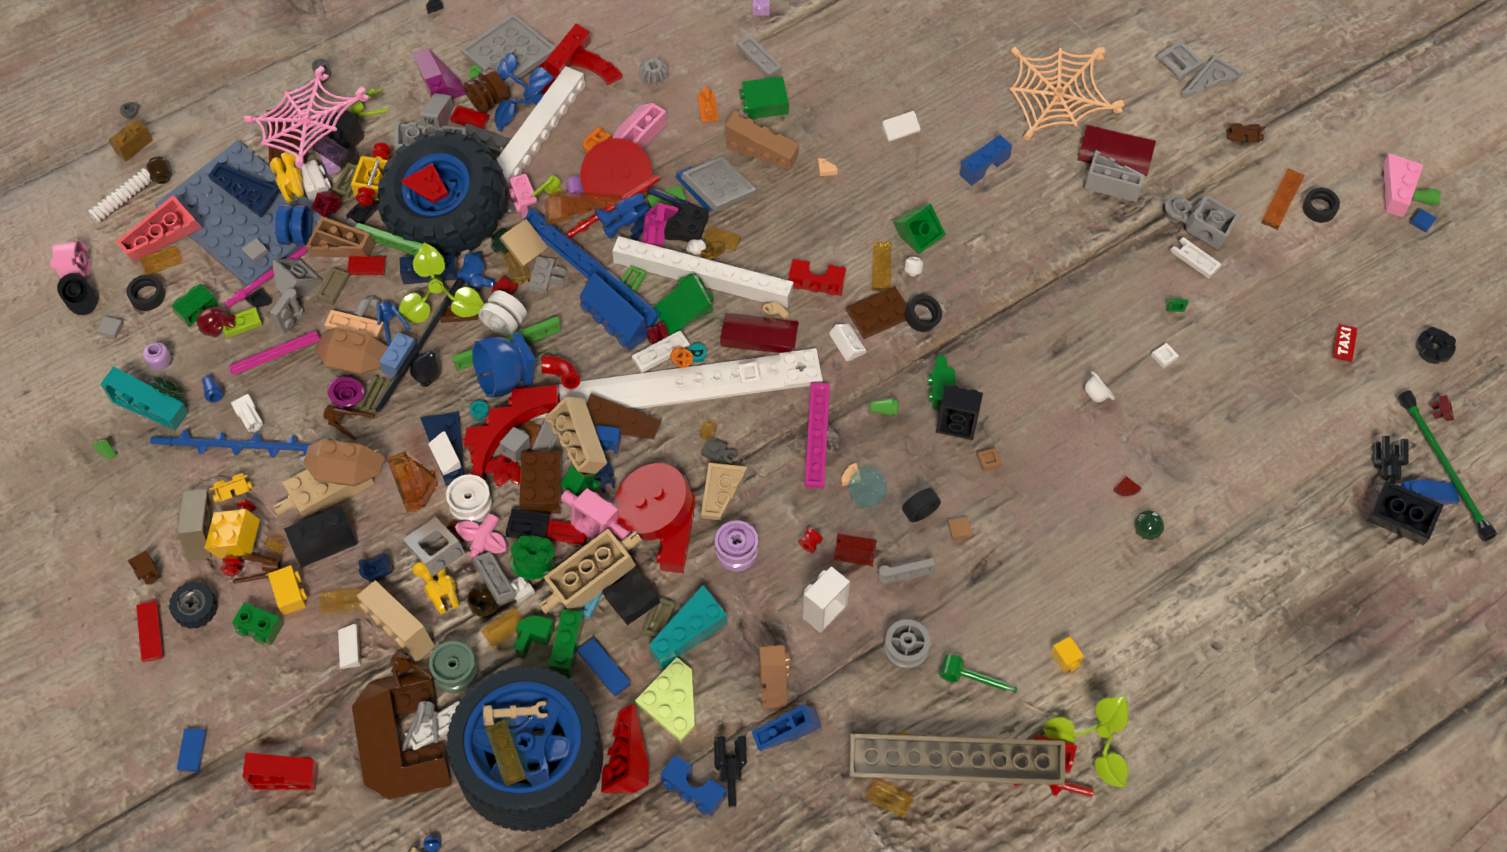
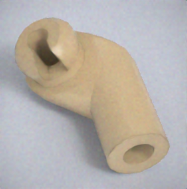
(776, 308)

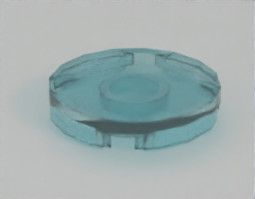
(867, 487)

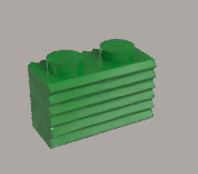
(192, 303)

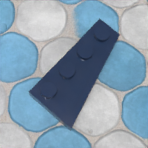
(248, 190)
(451, 425)

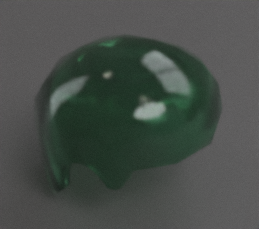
(1149, 525)

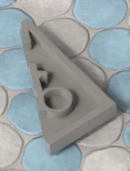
(1212, 75)

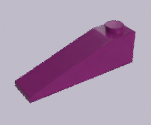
(437, 75)

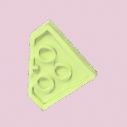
(671, 700)

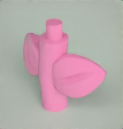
(482, 536)

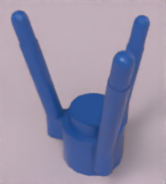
(386, 312)

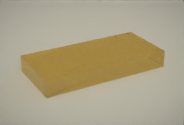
(728, 239)

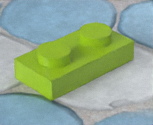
(243, 322)

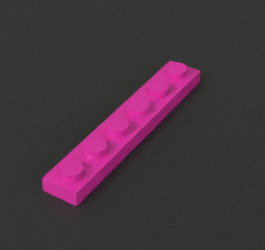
(817, 436)

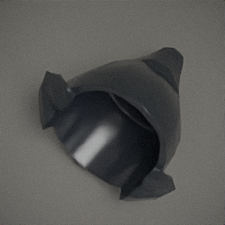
(425, 368)

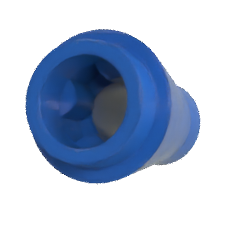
(212, 390)

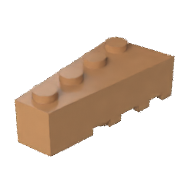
(760, 142)

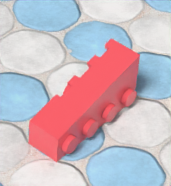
(158, 229)

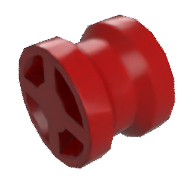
(810, 540)

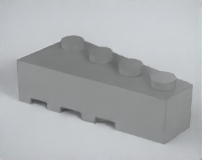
(406, 132)

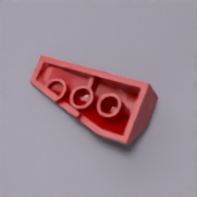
(628, 761)

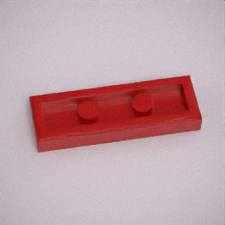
(149, 631)

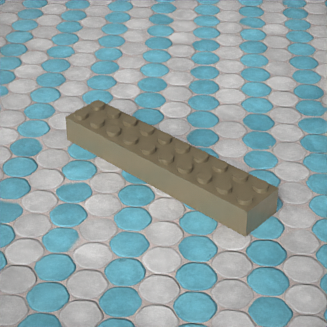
(957, 759)

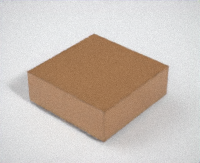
(988, 459)
(959, 528)

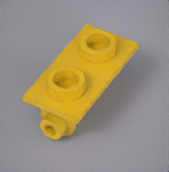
(223, 489)

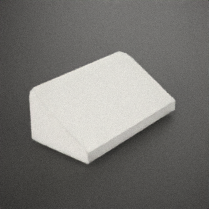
(900, 126)
(847, 341)
(444, 454)
(349, 647)

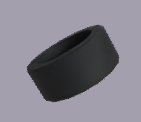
(1323, 194)
(141, 282)
(931, 304)
(921, 505)

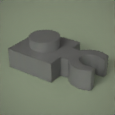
(717, 450)

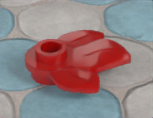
(503, 471)

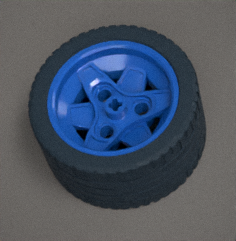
(547, 796)

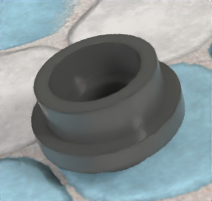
(129, 110)

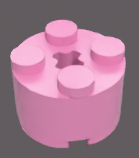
(70, 258)

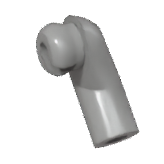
(366, 303)

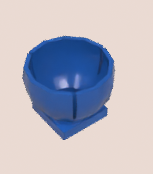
(507, 360)

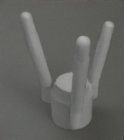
(424, 713)

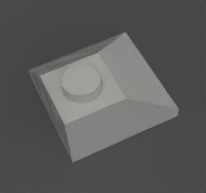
(295, 275)

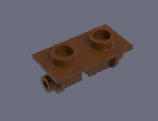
(1238, 132)

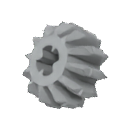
(653, 70)

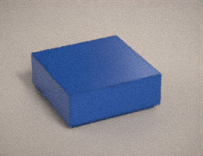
(1423, 220)

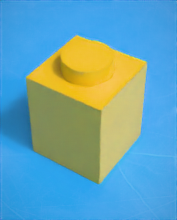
(1067, 655)

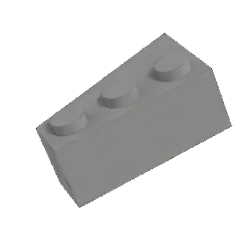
(1112, 179)

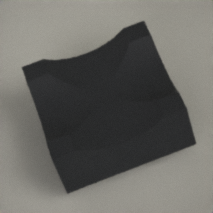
(686, 223)
(631, 597)

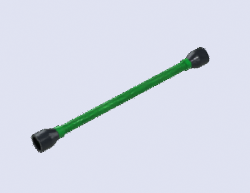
(1484, 528)

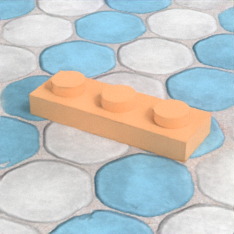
(354, 324)

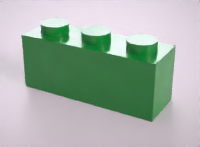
(566, 642)

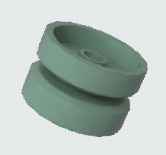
(453, 667)

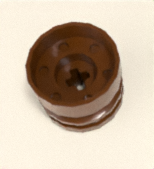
(486, 90)

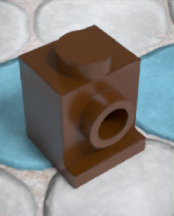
(144, 568)

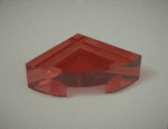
(1127, 487)

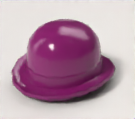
(345, 391)

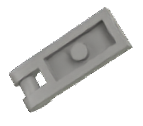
(906, 571)

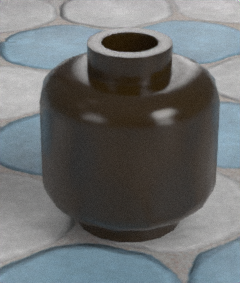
(159, 170)

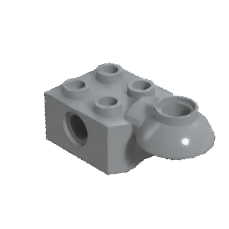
(1207, 221)

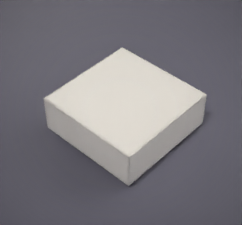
(1165, 355)

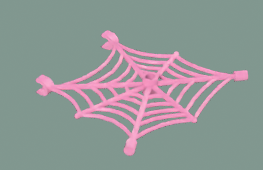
(303, 116)

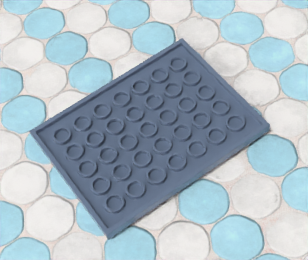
(230, 224)

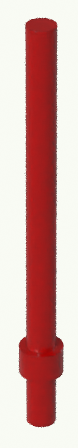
(583, 225)

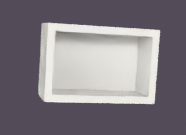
(825, 599)

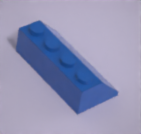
(613, 312)

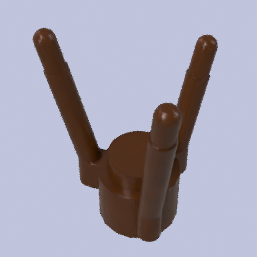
(336, 414)
(268, 564)
(401, 664)

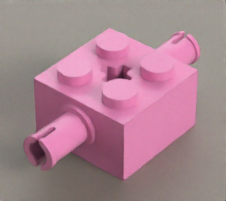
(593, 514)

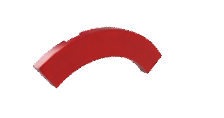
(596, 64)

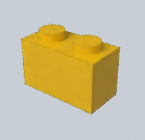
(287, 590)

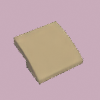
(523, 242)

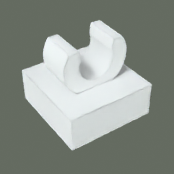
(522, 588)

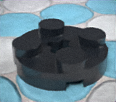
(1442, 339)

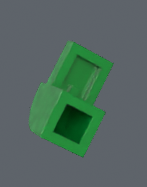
(532, 629)

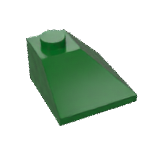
(919, 228)

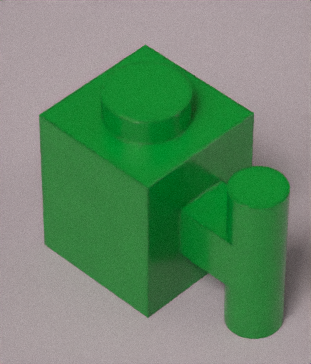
(578, 482)

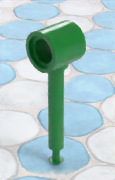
(954, 668)

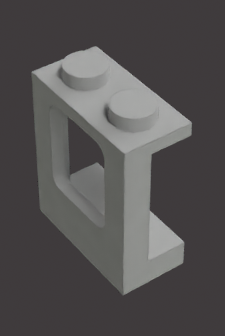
(428, 534)

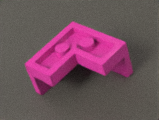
(655, 224)

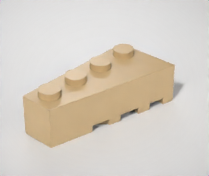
(577, 434)
(395, 621)

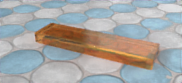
(1283, 199)

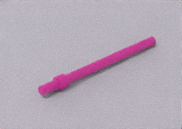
(241, 294)

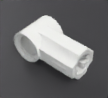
(246, 411)

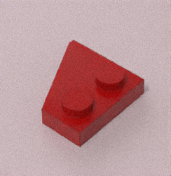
(427, 184)

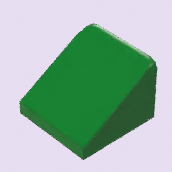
(1176, 305)

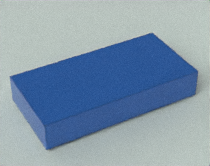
(191, 750)

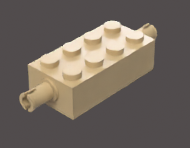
(313, 496)
(590, 571)

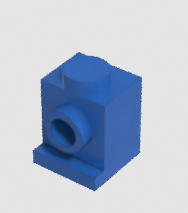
(609, 438)

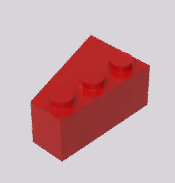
(279, 772)

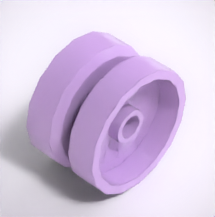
(736, 545)

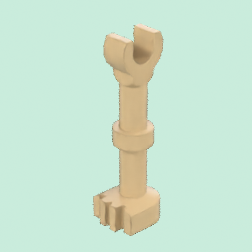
(512, 712)

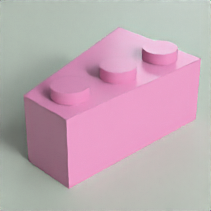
(1400, 183)

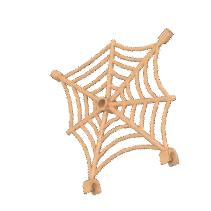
(1058, 92)

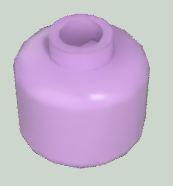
(157, 356)

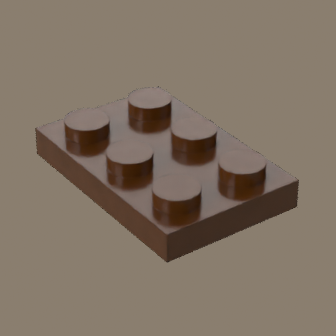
(878, 312)

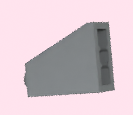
(437, 110)

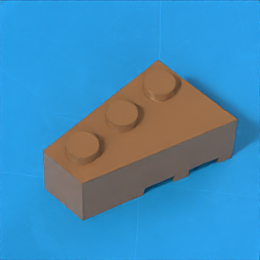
(338, 240)
(774, 674)

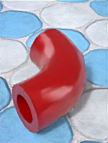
(562, 368)

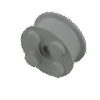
(905, 654)

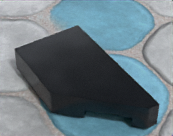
(361, 214)

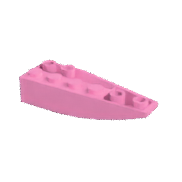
(642, 125)

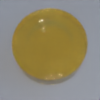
(708, 430)
(274, 545)

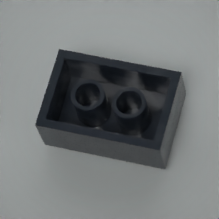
(959, 412)

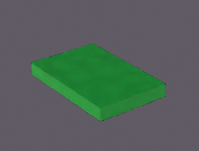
(683, 305)

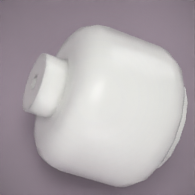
(695, 246)
(913, 266)

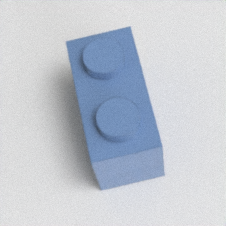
(396, 354)

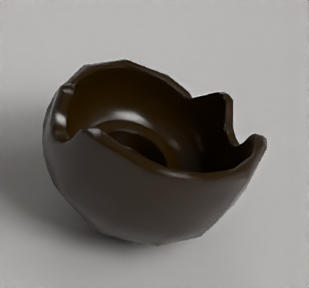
(481, 602)

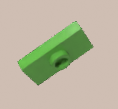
(676, 192)

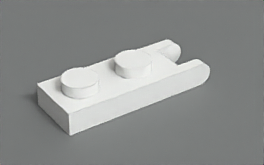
(1196, 258)

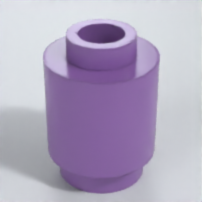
(574, 184)

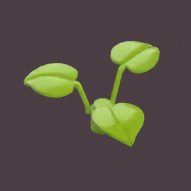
(430, 262)
(1114, 718)

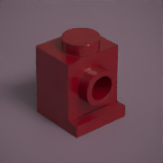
(331, 204)

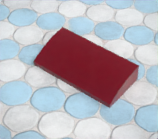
(1124, 148)
(759, 333)

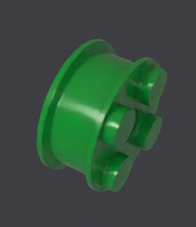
(532, 557)

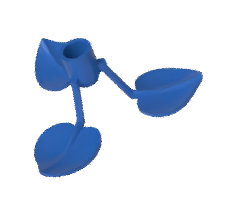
(537, 81)

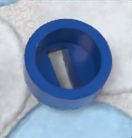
(432, 847)

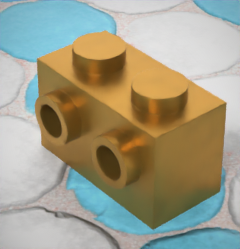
(130, 139)

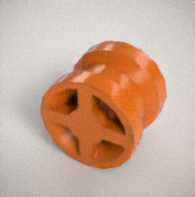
(684, 360)

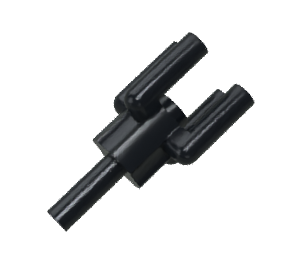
(1390, 463)
(730, 765)

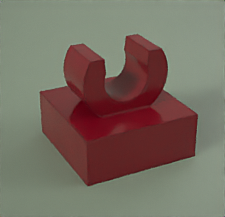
(1445, 408)

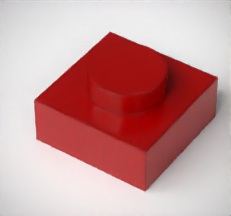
(505, 285)

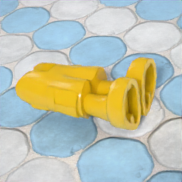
(291, 180)
(437, 589)

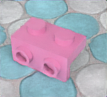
(521, 192)

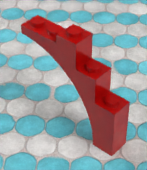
(523, 406)

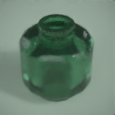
(497, 245)

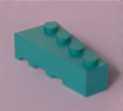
(143, 399)
(688, 628)

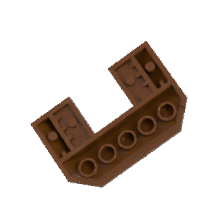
(379, 742)

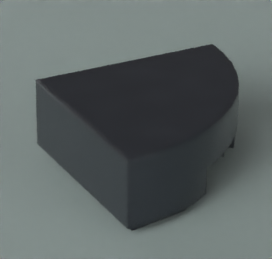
(433, 6)
(258, 299)

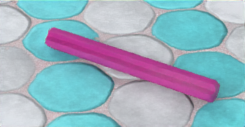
(274, 352)

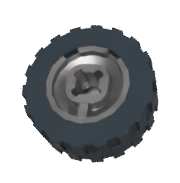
(193, 605)

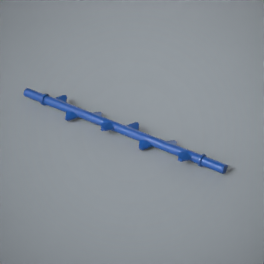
(236, 445)

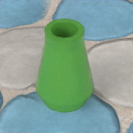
(1427, 196)
(887, 407)

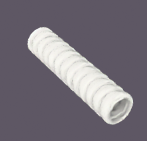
(121, 195)

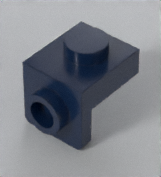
(375, 568)

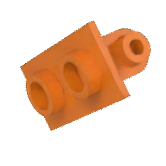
(707, 105)

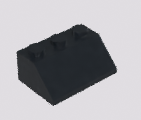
(1405, 513)
(320, 536)

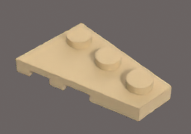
(720, 488)

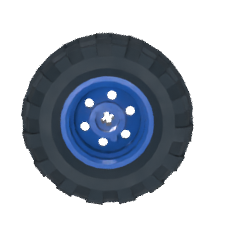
(462, 216)

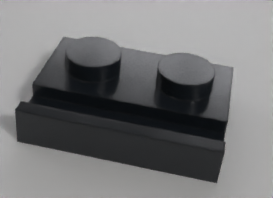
(527, 524)

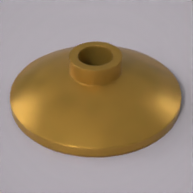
(711, 251)

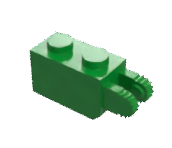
(939, 377)

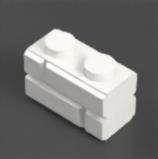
(313, 179)

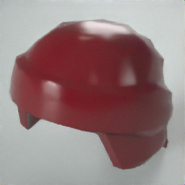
(212, 319)

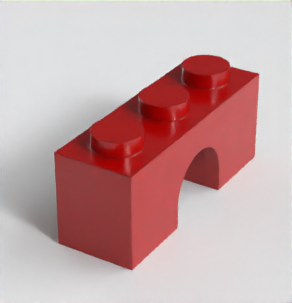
(575, 41)
(831, 282)

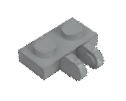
(542, 275)

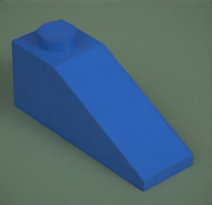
(1438, 491)
(787, 727)

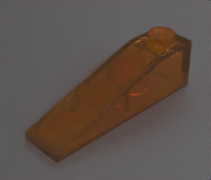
(565, 205)
(413, 481)

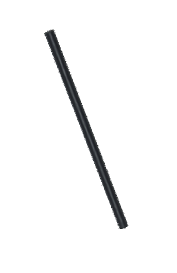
(417, 347)

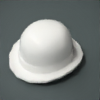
(1097, 389)

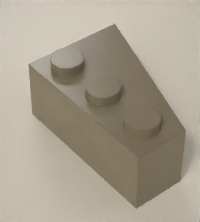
(194, 522)

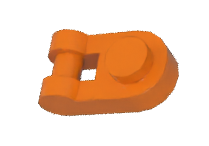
(593, 138)

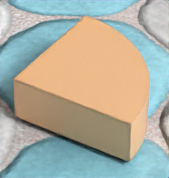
(826, 167)
(848, 474)

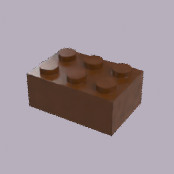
(541, 481)

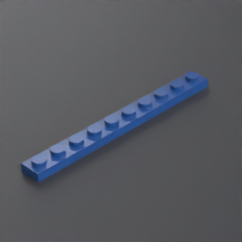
(588, 265)

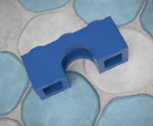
(994, 152)
(706, 798)

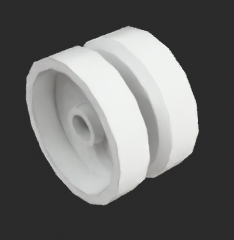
(502, 313)
(469, 498)

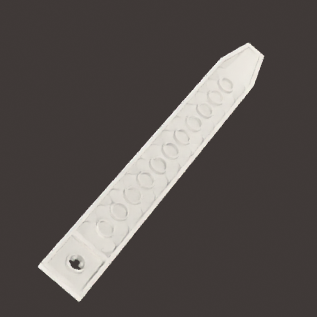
(701, 381)

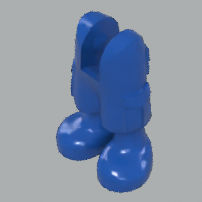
(625, 210)

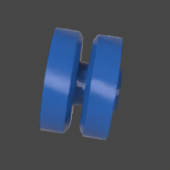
(293, 225)

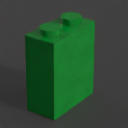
(764, 98)

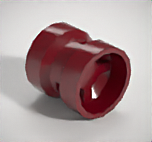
(656, 333)

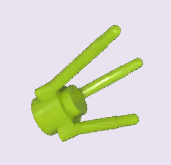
(357, 107)
(551, 185)

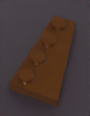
(617, 416)

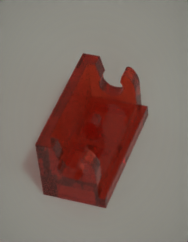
(855, 549)

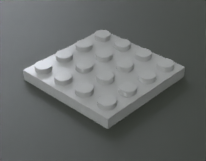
(511, 37)

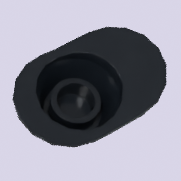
(77, 294)

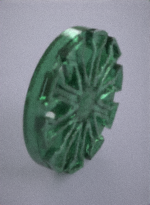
(168, 387)

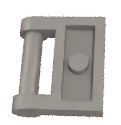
(1184, 57)
(281, 313)

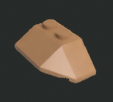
(350, 351)
(342, 462)

